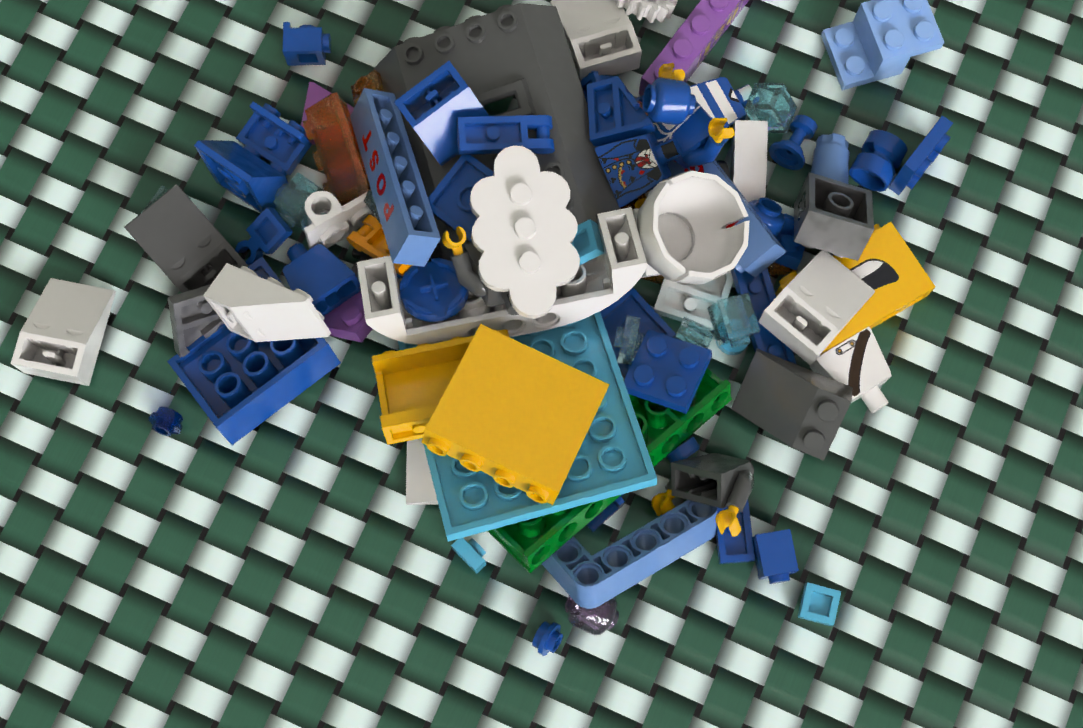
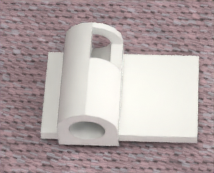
(338, 221)

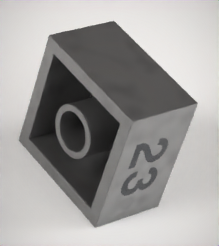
(833, 216)

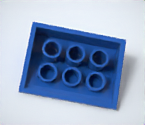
(249, 381)

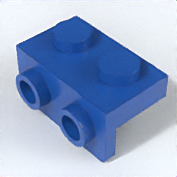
(274, 138)

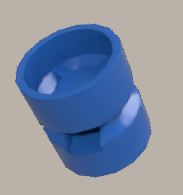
(878, 160)

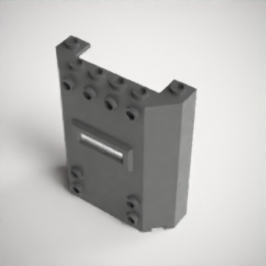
(500, 56)

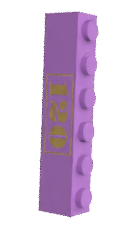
(695, 38)

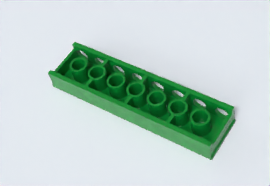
(662, 430)

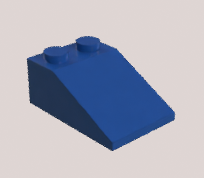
(242, 172)

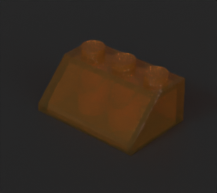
(337, 148)

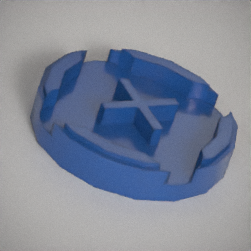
(432, 291)

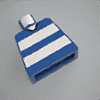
(721, 100)

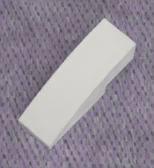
(749, 158)

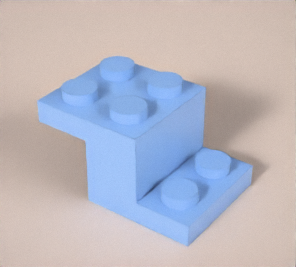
(881, 40)

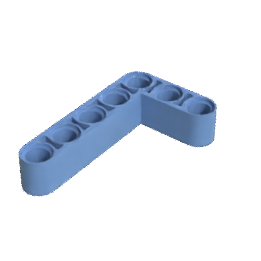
(634, 557)

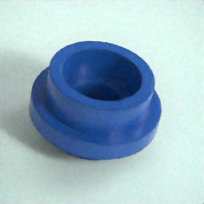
(547, 638)

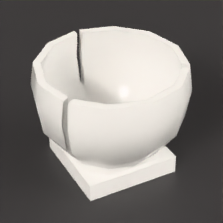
(686, 229)

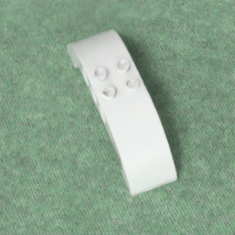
(592, 290)

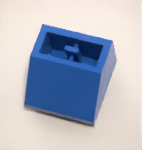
(434, 108)

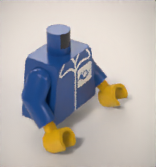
(698, 135)

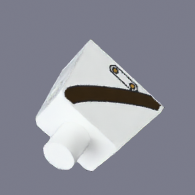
(859, 365)

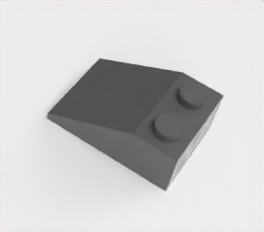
(793, 403)

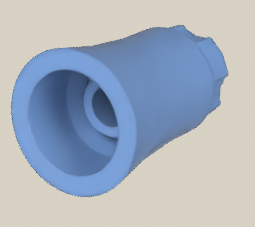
(831, 157)

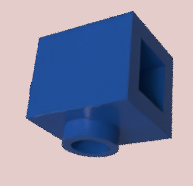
(775, 556)

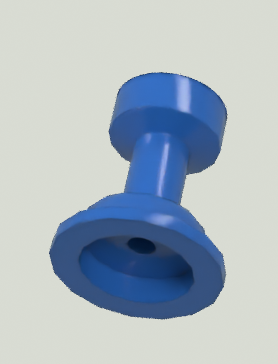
(788, 152)

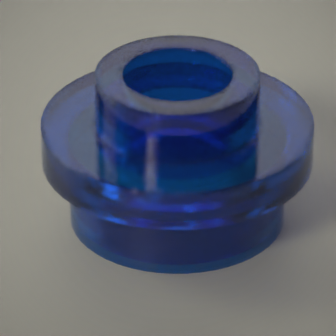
(166, 421)

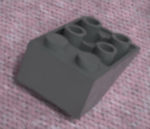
(182, 241)

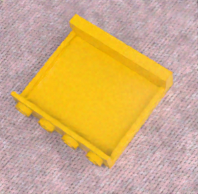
(514, 414)

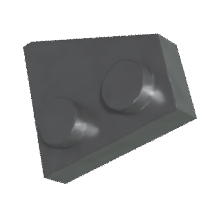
(191, 318)

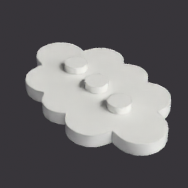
(524, 231)

